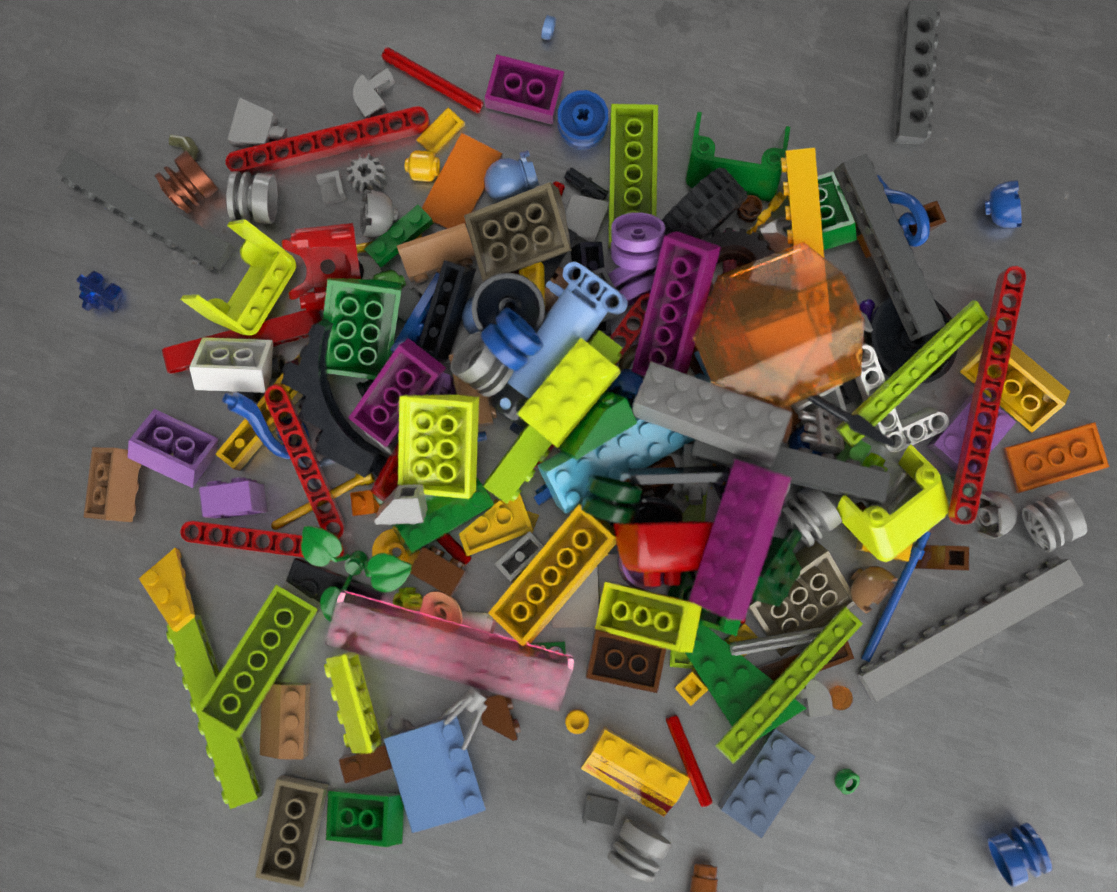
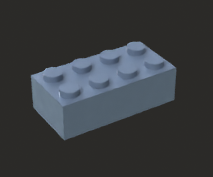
(766, 782)

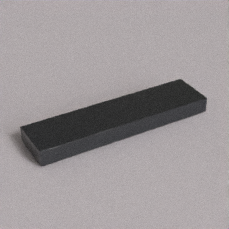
(678, 475)

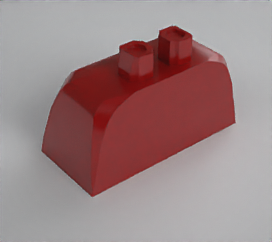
(662, 548)

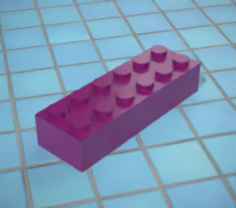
(676, 303)
(739, 540)

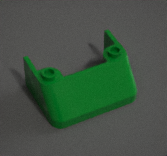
(756, 179)

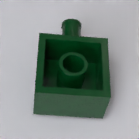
(778, 569)

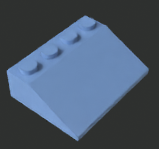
(434, 774)

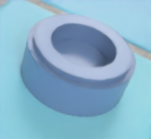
(548, 27)

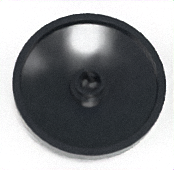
(893, 344)

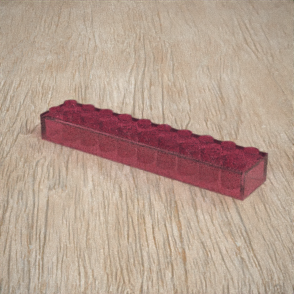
(449, 650)

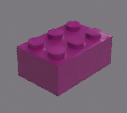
(524, 89)

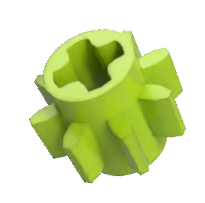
(408, 599)

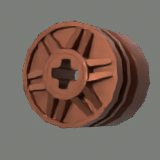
(186, 182)

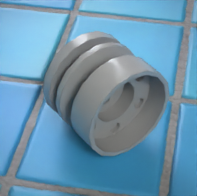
(251, 196)
(479, 366)
(810, 514)
(1054, 521)
(636, 855)

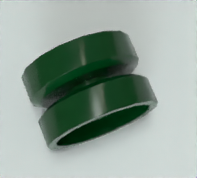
(611, 499)

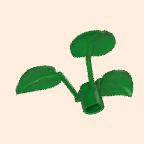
(385, 570)

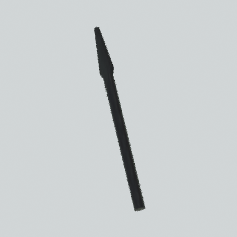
(855, 422)

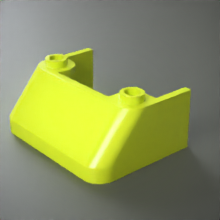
(258, 290)
(891, 534)

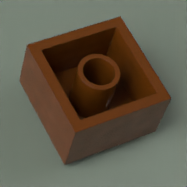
(439, 571)

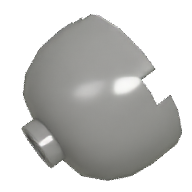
(376, 214)
(995, 514)

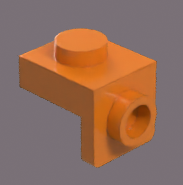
(363, 503)

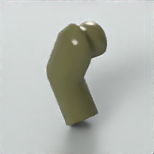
(186, 143)
(628, 357)

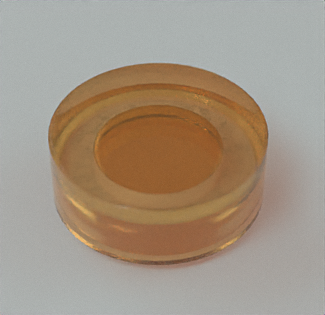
(841, 697)

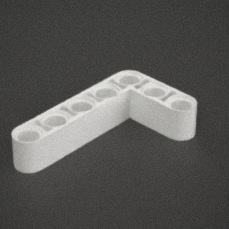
(892, 424)

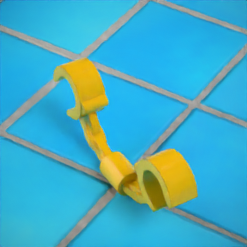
(766, 213)

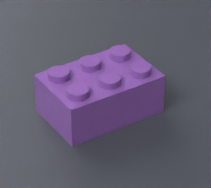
(948, 443)
(172, 448)
(233, 499)

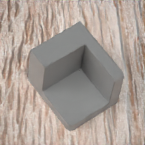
(332, 187)

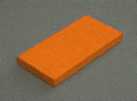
(460, 182)
(1056, 457)

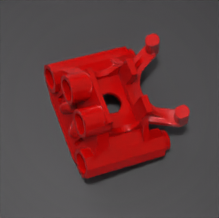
(314, 247)

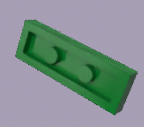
(403, 231)

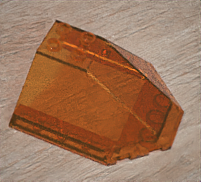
(782, 328)

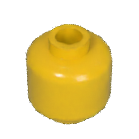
(422, 166)

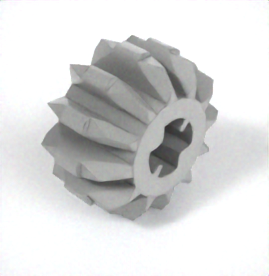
(355, 173)

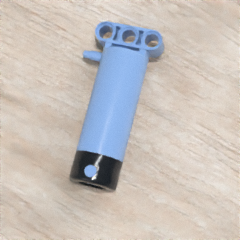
(570, 318)

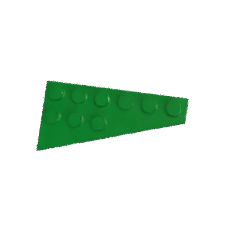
(733, 679)

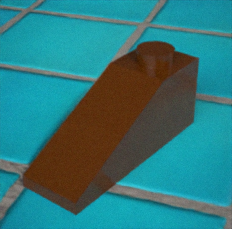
(362, 765)

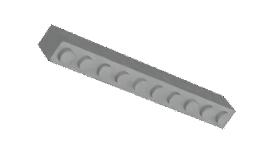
(970, 628)

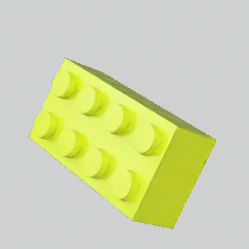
(569, 392)
(648, 617)

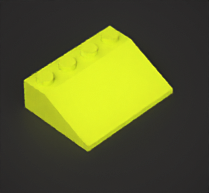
(439, 443)
(354, 702)

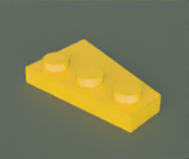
(496, 526)
(169, 591)

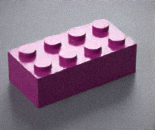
(406, 373)

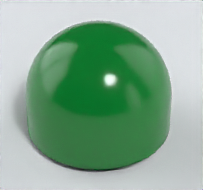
(843, 777)

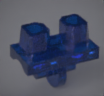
(96, 296)

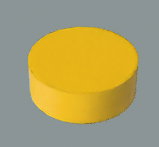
(577, 721)

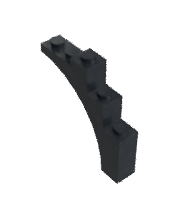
(318, 407)

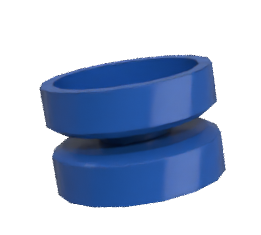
(571, 115)
(512, 339)

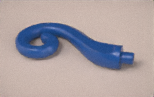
(917, 216)
(249, 410)

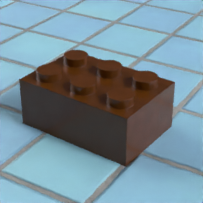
(625, 662)

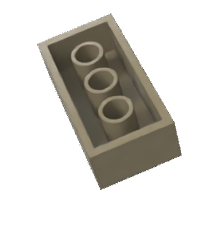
(291, 831)

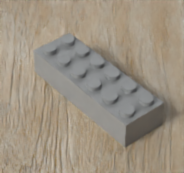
(711, 414)

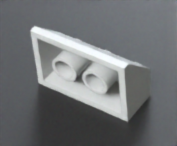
(232, 365)

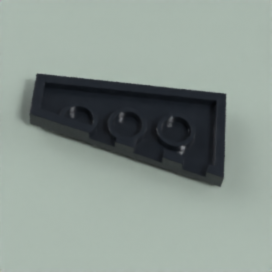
(315, 580)

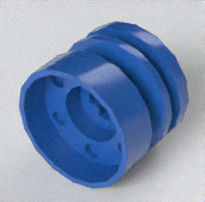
(1020, 854)

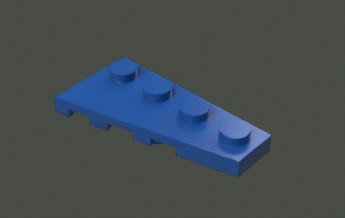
(416, 321)

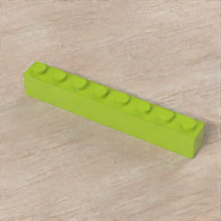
(531, 445)
(228, 752)

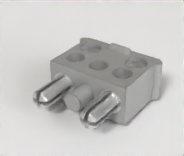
(822, 431)

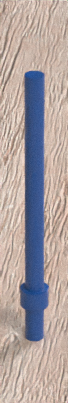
(916, 554)

